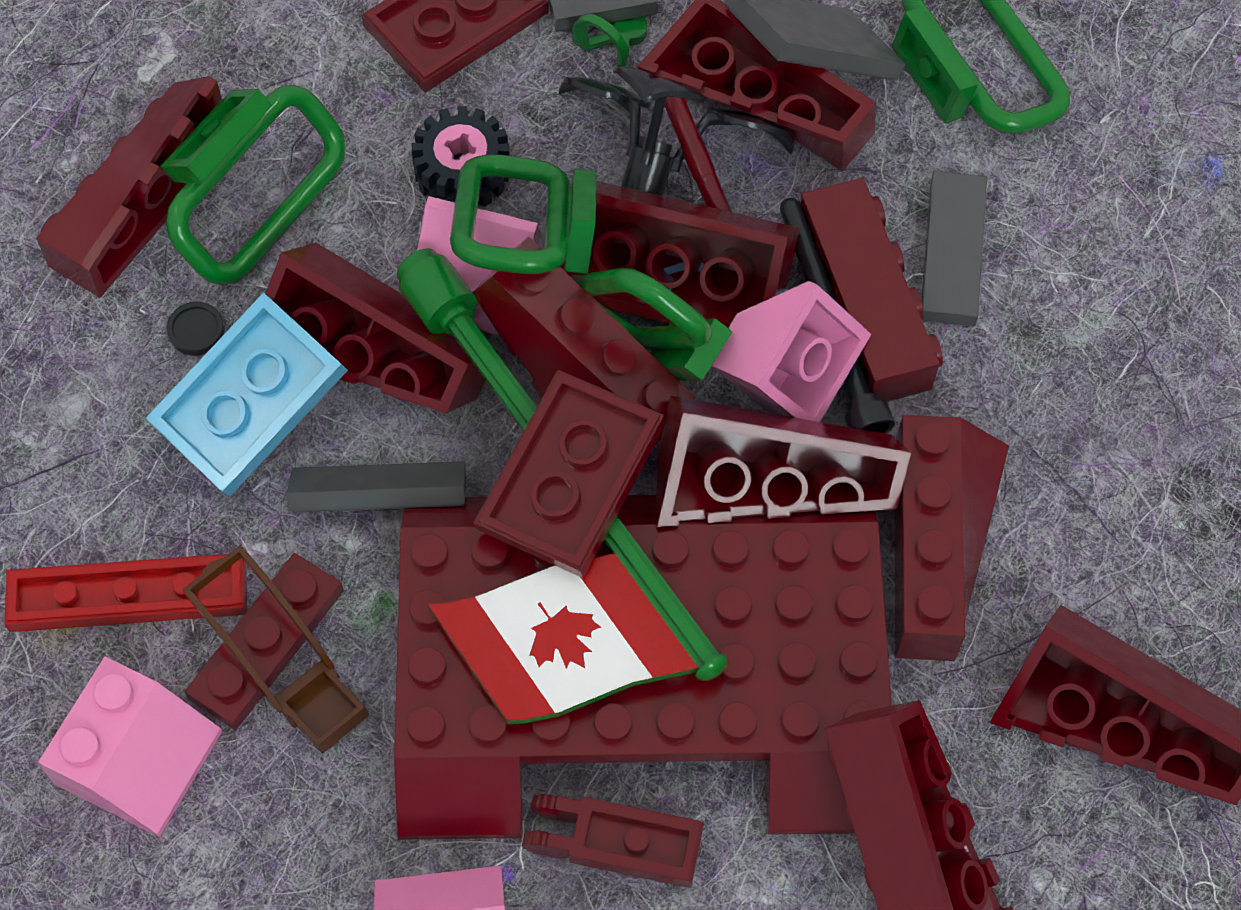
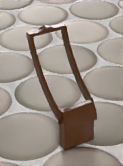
(317, 699)

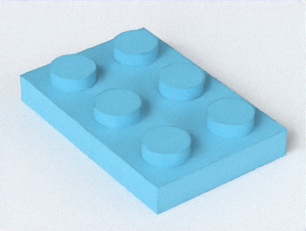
(246, 394)

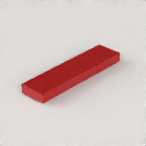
(119, 593)

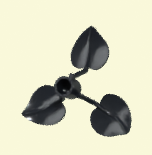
(648, 157)

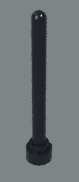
(864, 408)

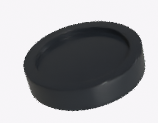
(195, 328)

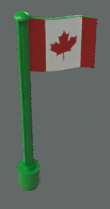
(555, 635)

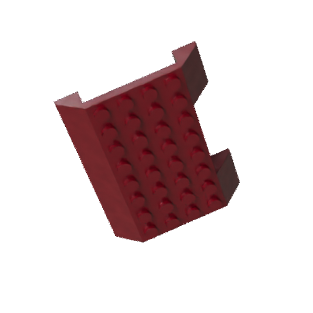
(779, 596)

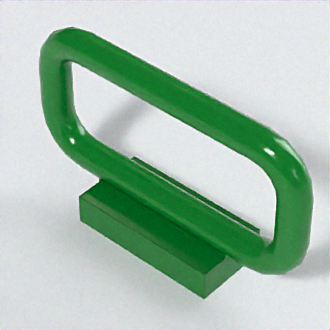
(952, 83)
(218, 146)
(568, 218)
(684, 346)

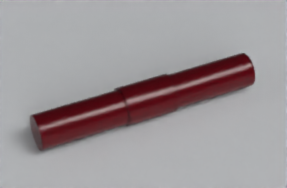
(696, 153)

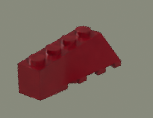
(728, 64)
(128, 194)
(562, 328)
(372, 330)
(755, 463)
(941, 530)
(1126, 707)
(904, 815)

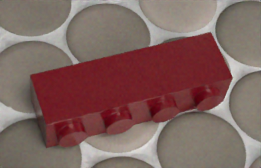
(872, 288)

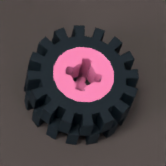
(441, 140)

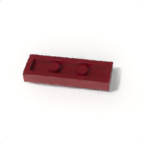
(266, 640)

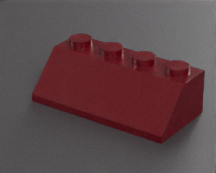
(646, 232)

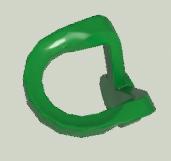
(622, 34)

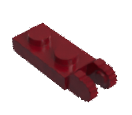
(619, 838)

